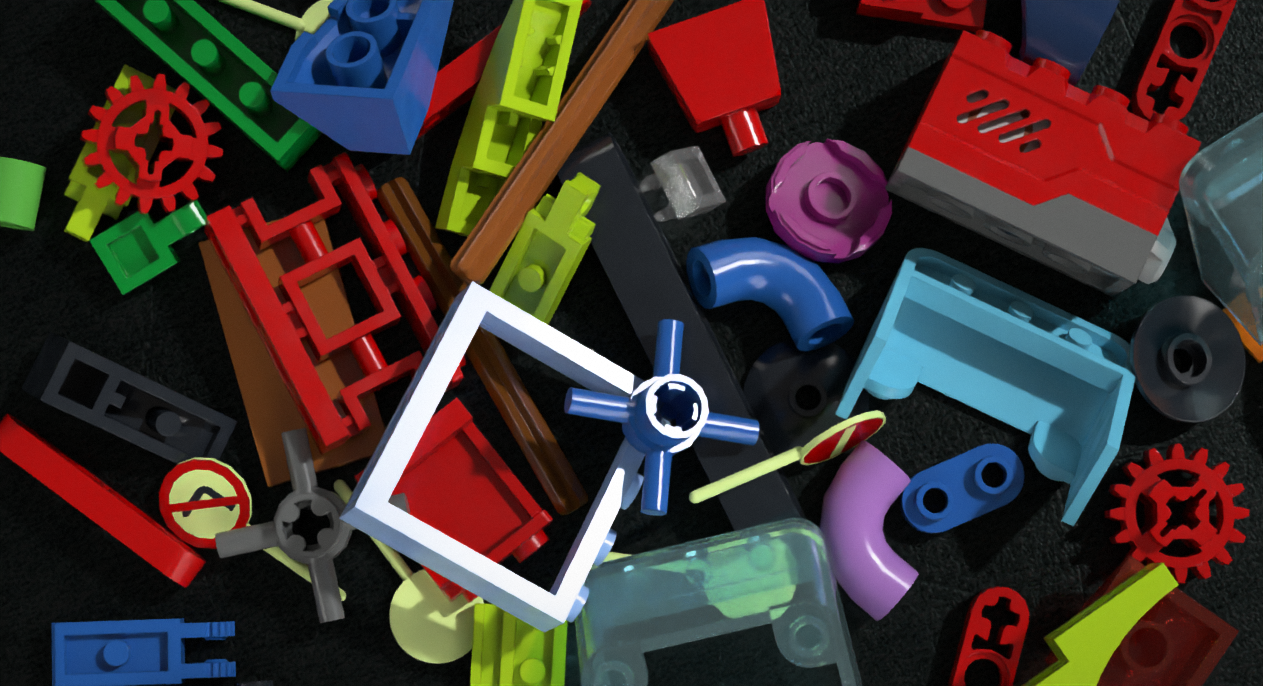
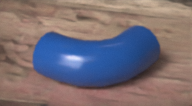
(774, 276)

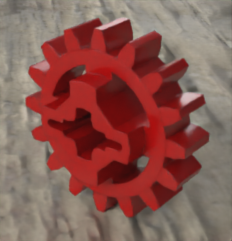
(122, 141)
(1155, 493)

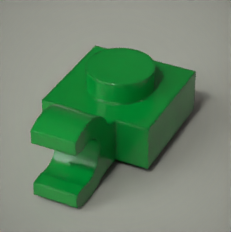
(142, 246)

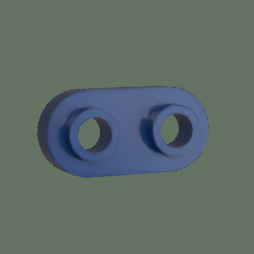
(963, 488)

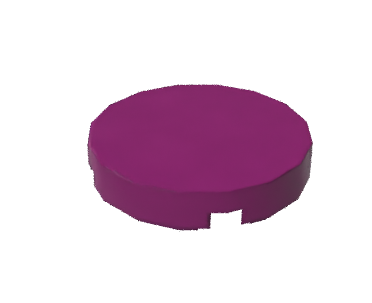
(828, 201)

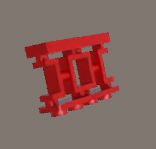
(288, 324)

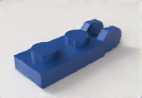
(133, 652)

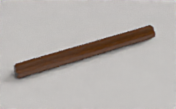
(485, 351)

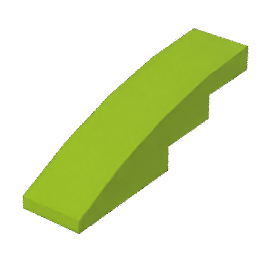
(507, 111)

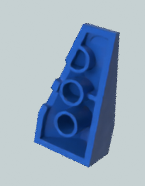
(367, 72)

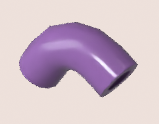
(854, 530)

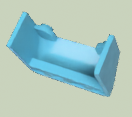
(1005, 358)

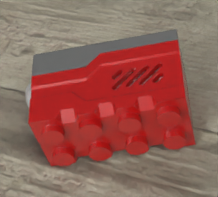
(1046, 165)

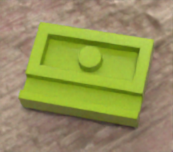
(514, 652)

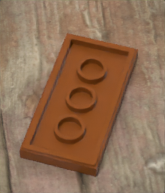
(262, 389)

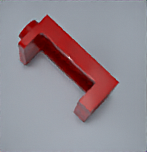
(469, 494)

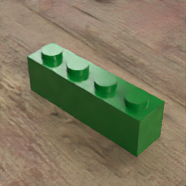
(218, 70)

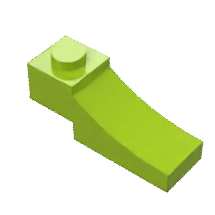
(1093, 635)

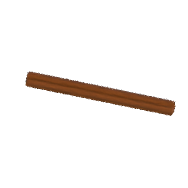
(557, 139)

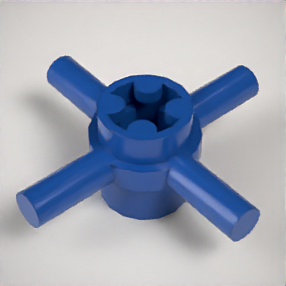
(681, 401)

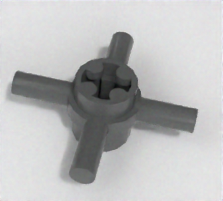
(287, 534)

